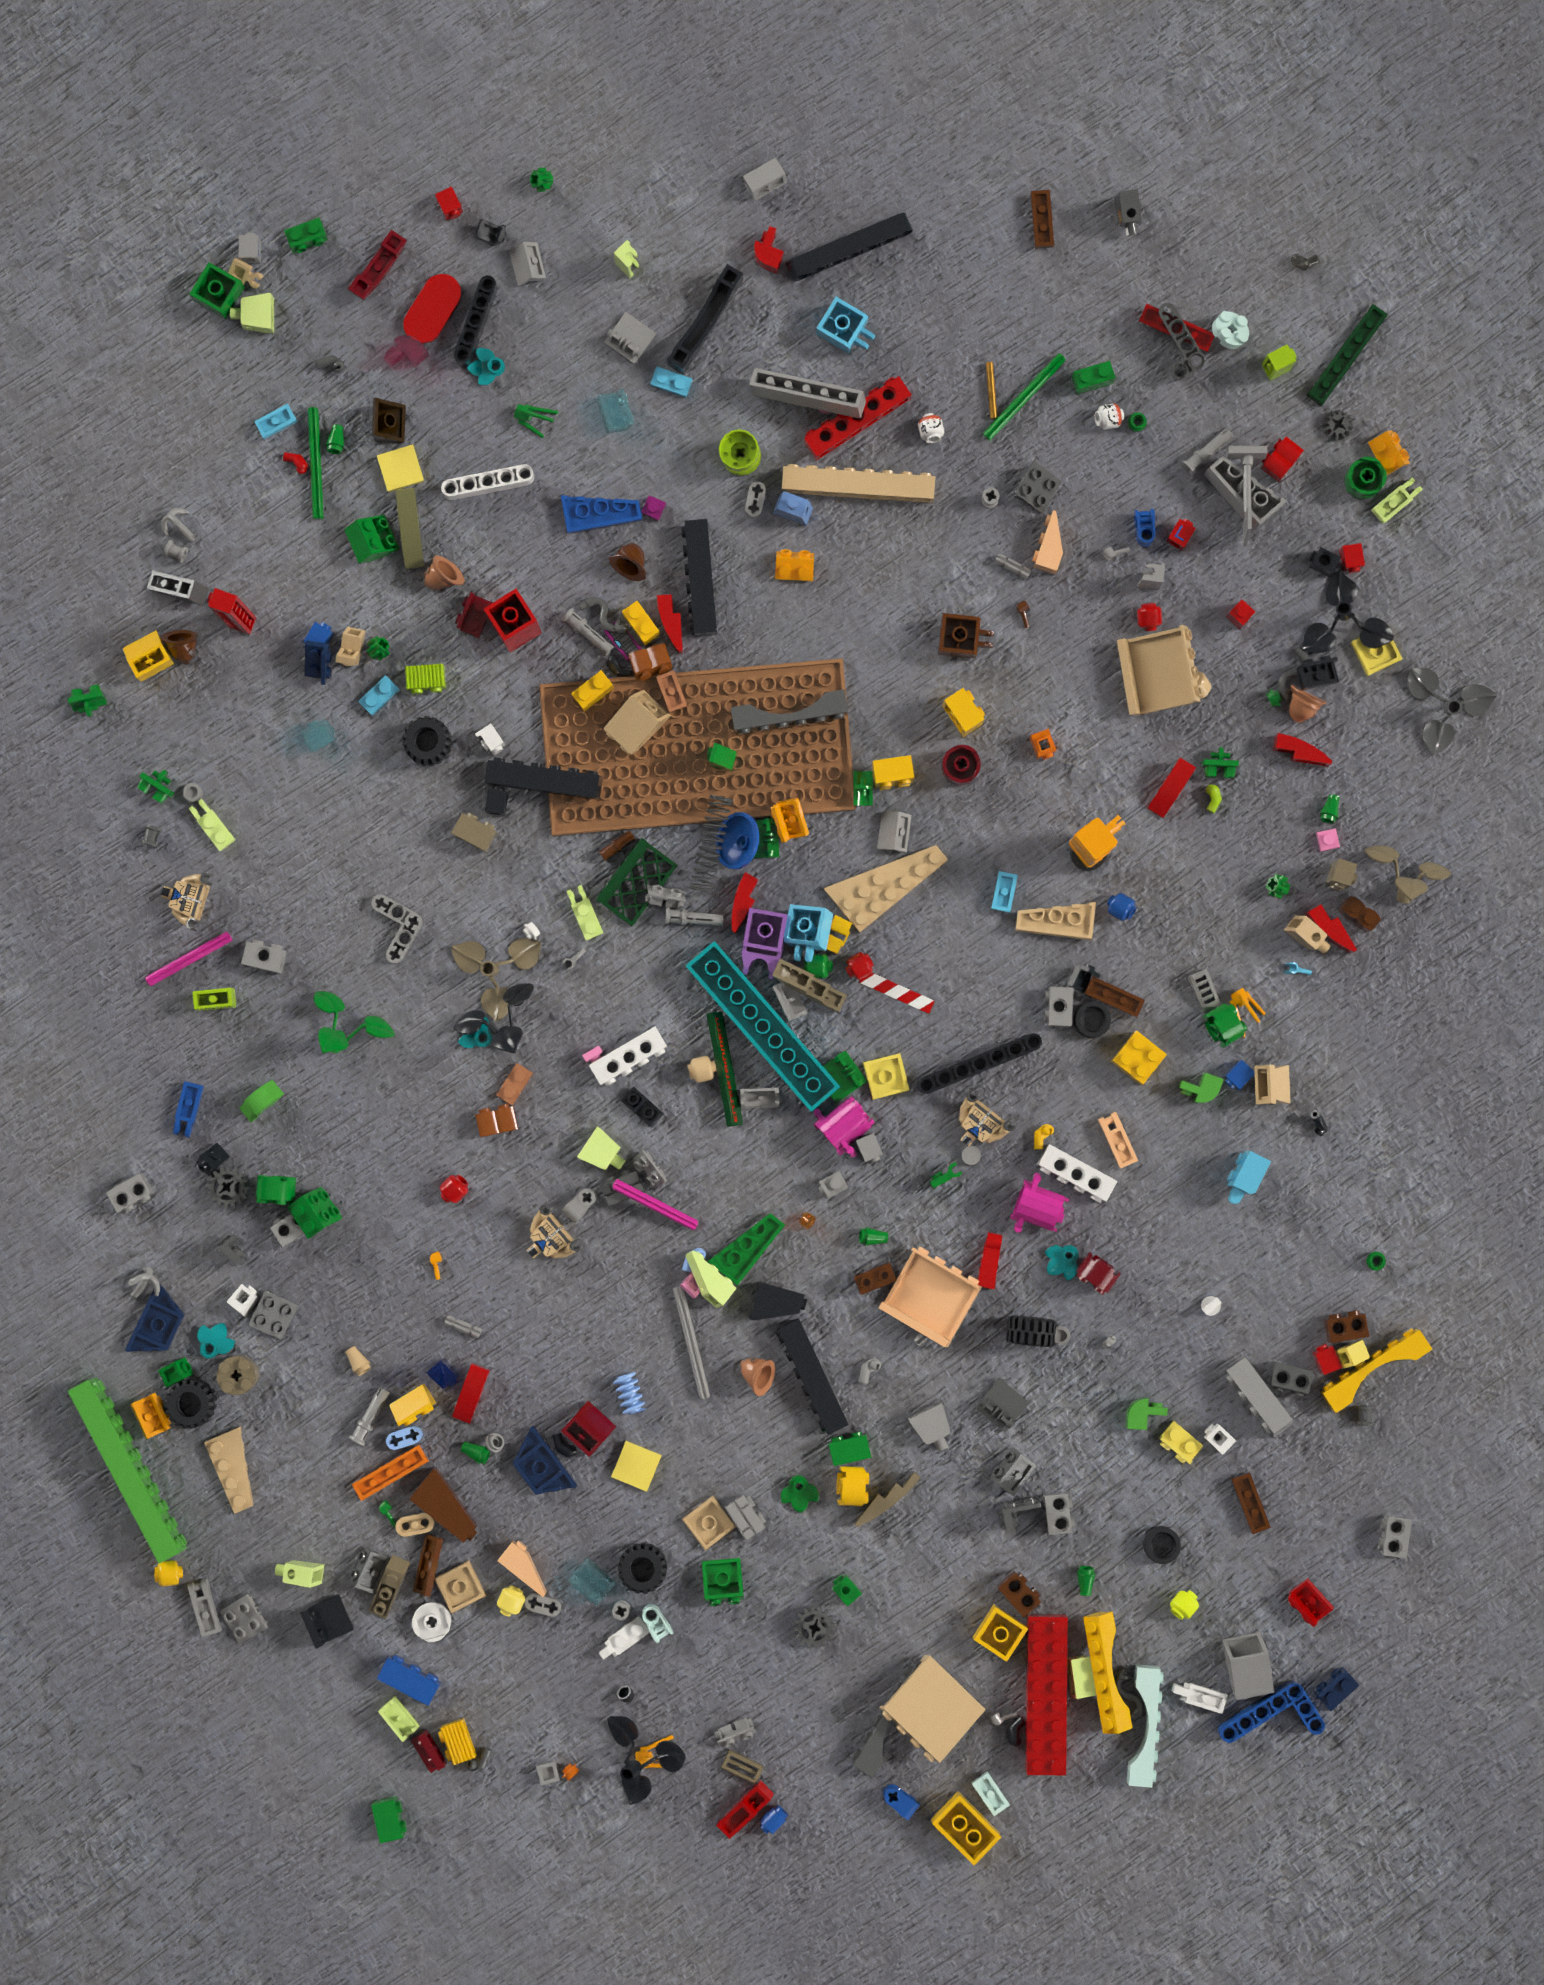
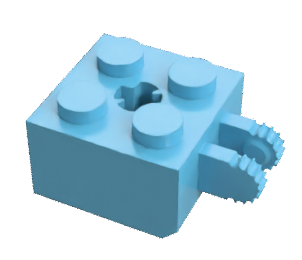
(844, 337)
(816, 937)
(1247, 1175)

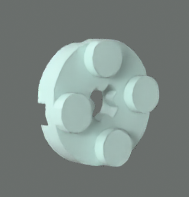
(1236, 323)

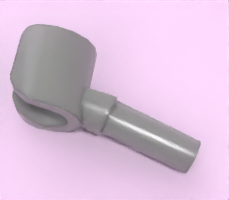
(1110, 554)
(575, 958)
(996, 1719)

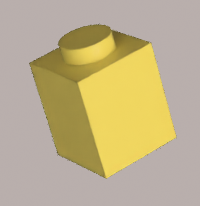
(1352, 1354)

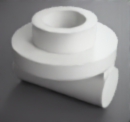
(1211, 1305)

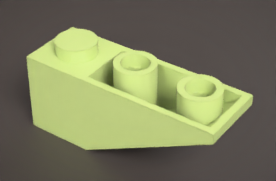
(711, 1283)

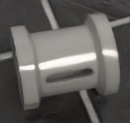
(990, 491)
(175, 551)
(623, 1604)

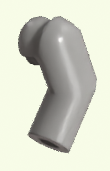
(867, 1368)

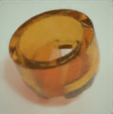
(807, 1220)

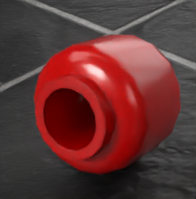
(1149, 616)
(859, 966)
(454, 1188)

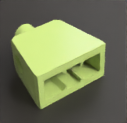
(256, 313)
(601, 1151)
(301, 1573)

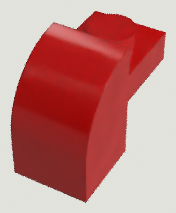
(766, 255)

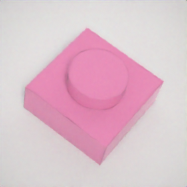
(1327, 840)
(593, 1055)
(690, 1286)

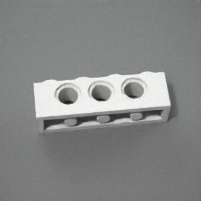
(651, 1036)
(1105, 1183)

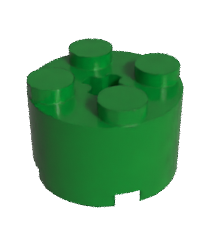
(1374, 473)
(1224, 1024)
(275, 1189)

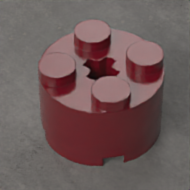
(971, 762)
(1098, 1273)

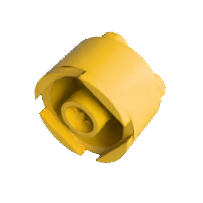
(852, 1486)

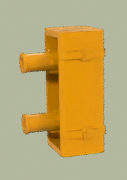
(1095, 840)

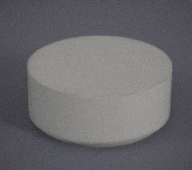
(192, 792)
(971, 1155)
(1062, 1335)

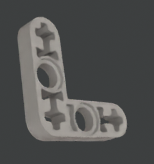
(404, 921)

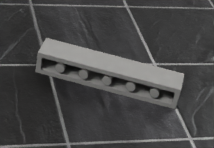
(807, 393)

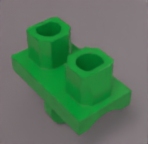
(87, 702)
(1211, 765)
(863, 788)
(162, 792)

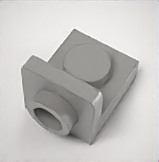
(832, 1185)

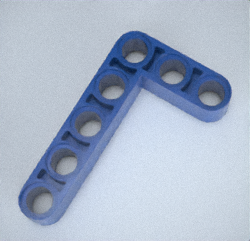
(1272, 1710)

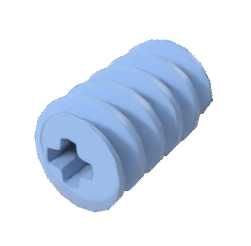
(629, 1393)

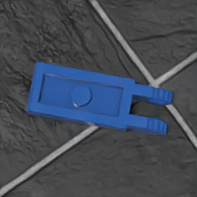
(188, 1107)

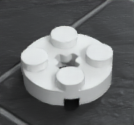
(438, 1612)

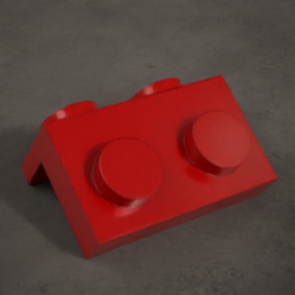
(1309, 1602)

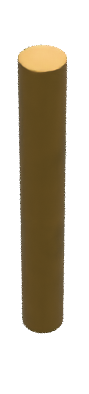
(991, 390)

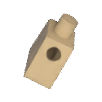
(1307, 933)

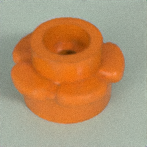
(570, 1771)

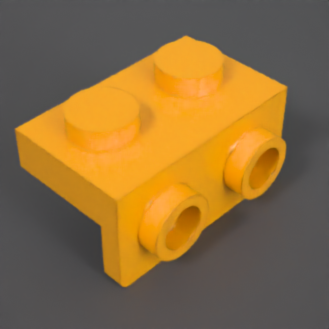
(1389, 451)
(794, 565)
(789, 819)
(151, 1415)

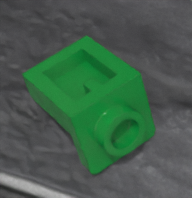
(175, 1372)

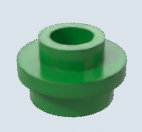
(1137, 416)
(1274, 698)
(1382, 1261)

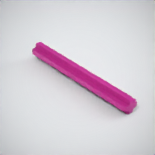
(188, 958)
(655, 1204)

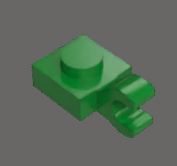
(940, 1178)

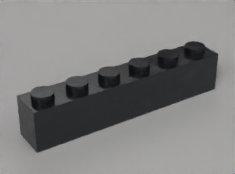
(700, 576)
(543, 779)
(812, 1374)

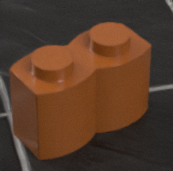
(650, 662)
(496, 1121)

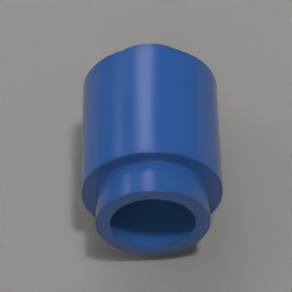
(773, 1819)

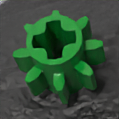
(541, 179)
(378, 648)
(1278, 886)

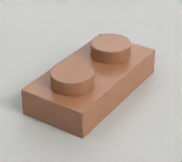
(671, 691)
(514, 1084)

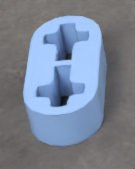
(405, 1442)

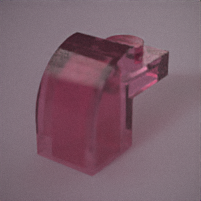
(408, 347)

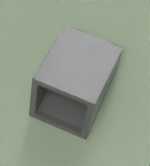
(1248, 1666)

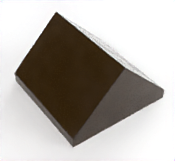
(388, 421)

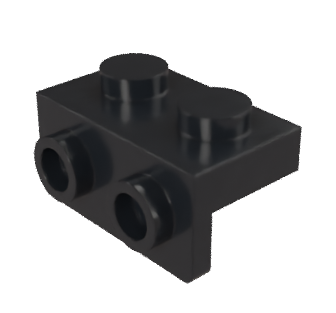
(1317, 673)

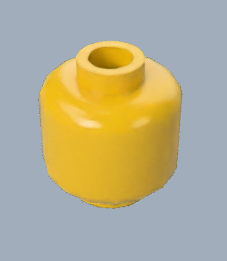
(168, 1573)

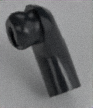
(563, 1449)
(1013, 1731)

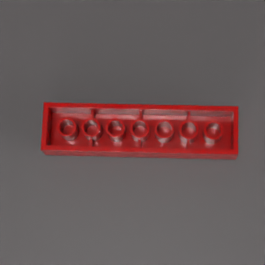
(1046, 1694)

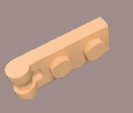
(1118, 1140)

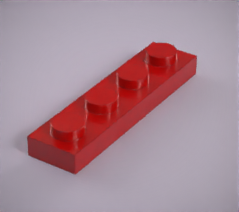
(1151, 317)

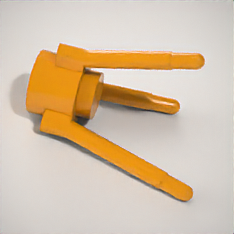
(1242, 998)
(643, 1755)

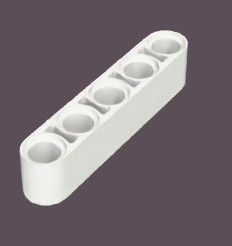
(478, 479)

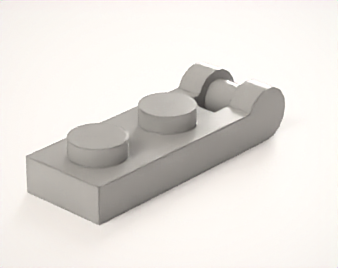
(204, 1608)

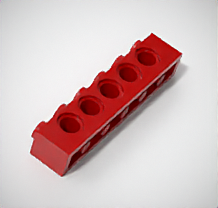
(821, 448)
(231, 610)

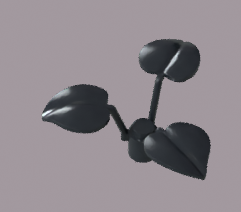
(1340, 593)
(507, 1037)
(636, 1785)

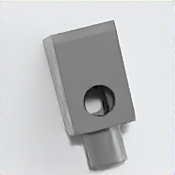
(932, 1426)

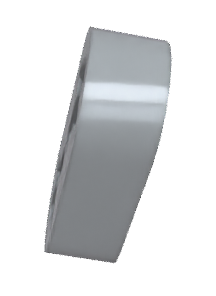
(760, 500)
(541, 1609)

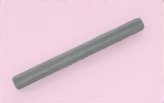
(691, 1342)

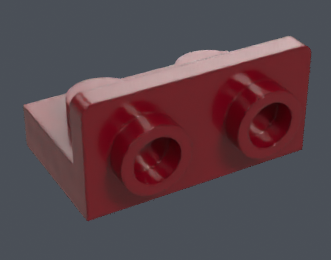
(473, 615)
(429, 1751)

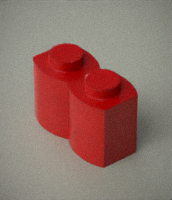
(1282, 459)

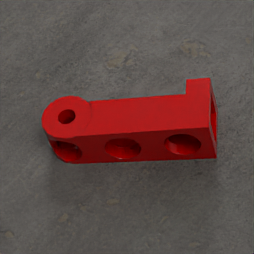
(989, 1261)

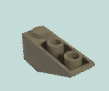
(389, 1586)

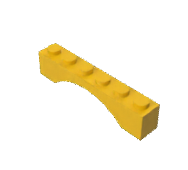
(1342, 1392)
(1100, 1635)

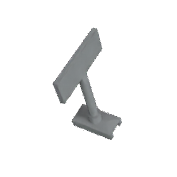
(1247, 454)

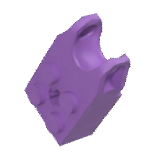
(758, 945)

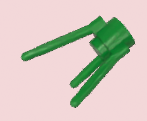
(525, 413)

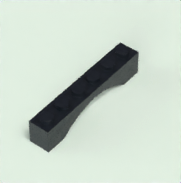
(696, 335)

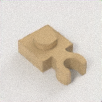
(243, 272)

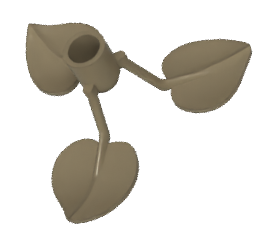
(1407, 887)
(470, 957)

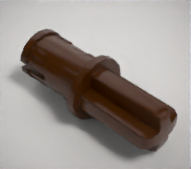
(616, 845)

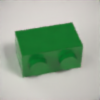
(1093, 377)
(849, 1449)
(388, 1819)

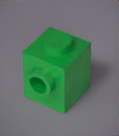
(846, 1589)

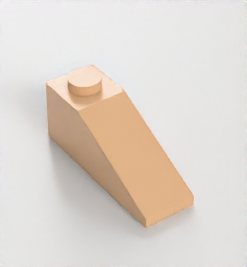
(520, 1564)

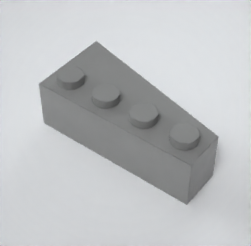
(1229, 482)
(1259, 1397)

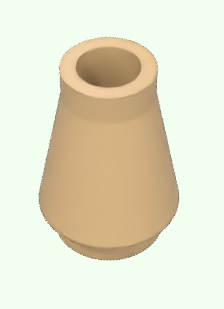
(358, 1362)

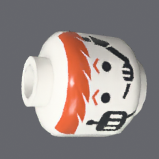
(1109, 416)
(931, 428)

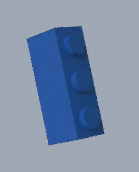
(409, 1679)

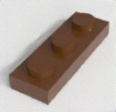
(1042, 219)
(1114, 996)
(1250, 1503)
(427, 1565)

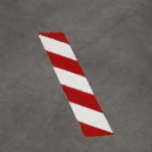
(898, 992)

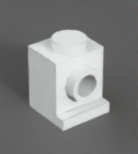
(491, 739)
(238, 1299)
(1225, 1441)

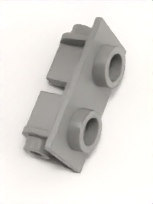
(674, 897)
(729, 1736)

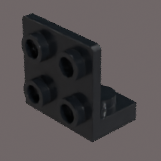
(327, 1620)

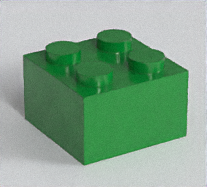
(217, 290)

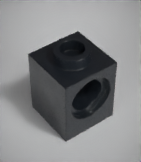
(1327, 570)
(496, 801)

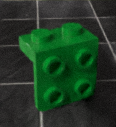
(314, 1212)

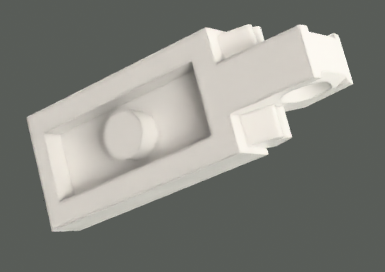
(625, 1637)
(1201, 1696)

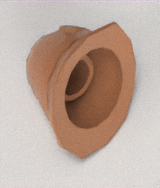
(442, 574)
(1304, 705)
(758, 1374)

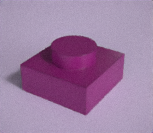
(653, 508)

